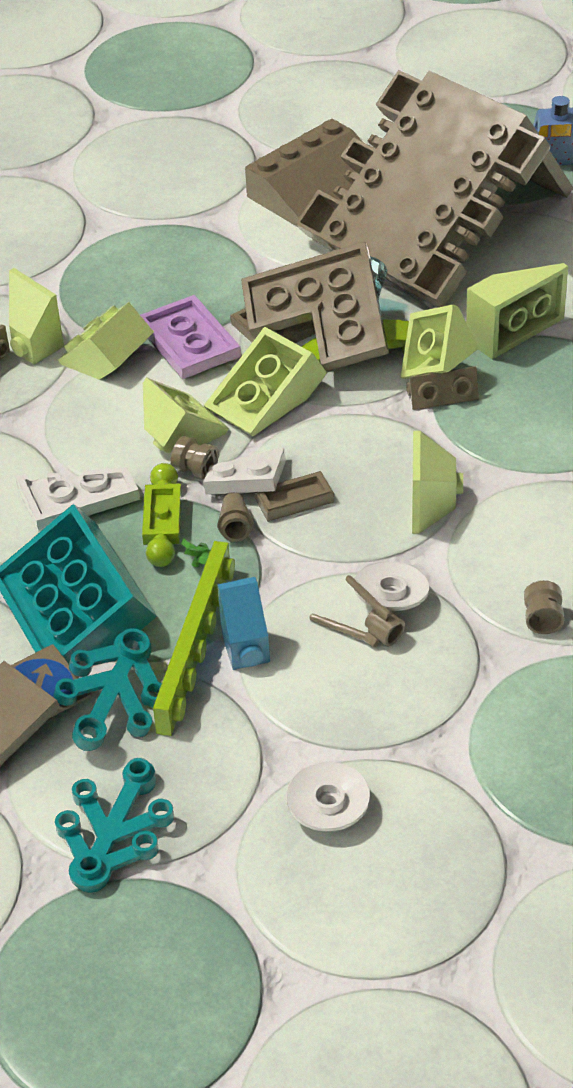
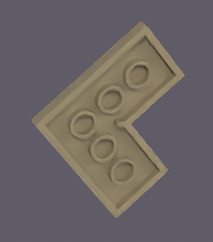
(332, 291)

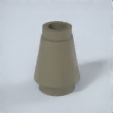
(235, 518)

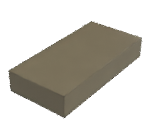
(295, 496)

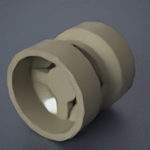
(194, 457)
(543, 607)

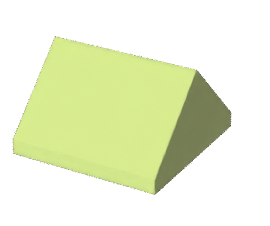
(436, 341)

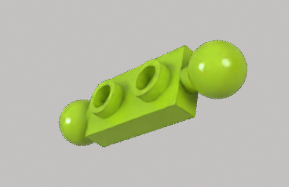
(162, 515)

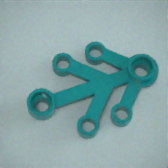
(113, 684)
(113, 828)

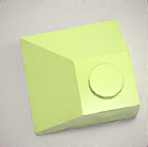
(33, 318)
(176, 414)
(433, 482)

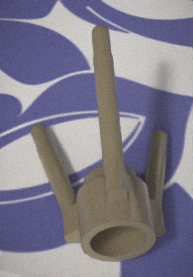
(381, 623)

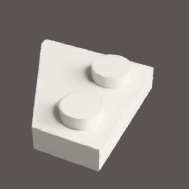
(246, 474)

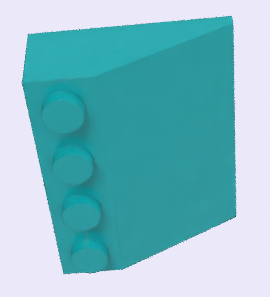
(72, 588)

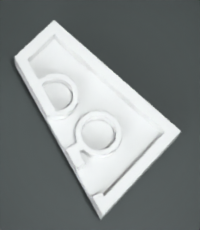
(90, 492)

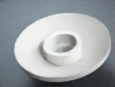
(394, 585)
(325, 784)

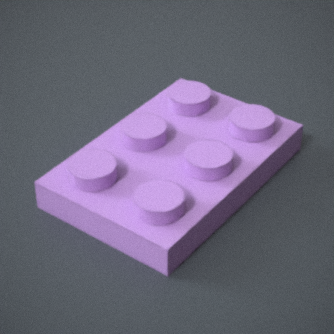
(190, 337)

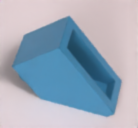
(243, 623)

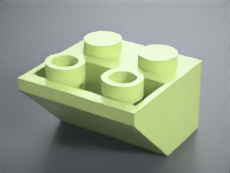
(106, 342)

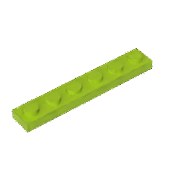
(192, 644)

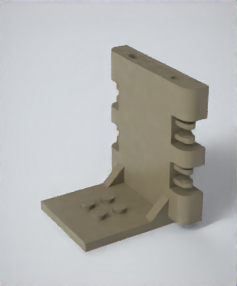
(431, 182)

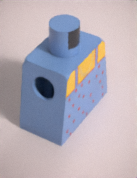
(557, 128)

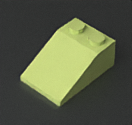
(515, 306)
(266, 383)

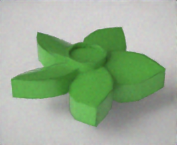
(199, 552)

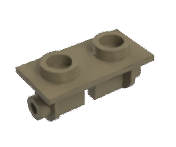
(443, 388)

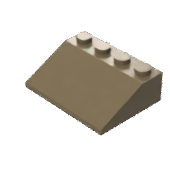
(295, 171)

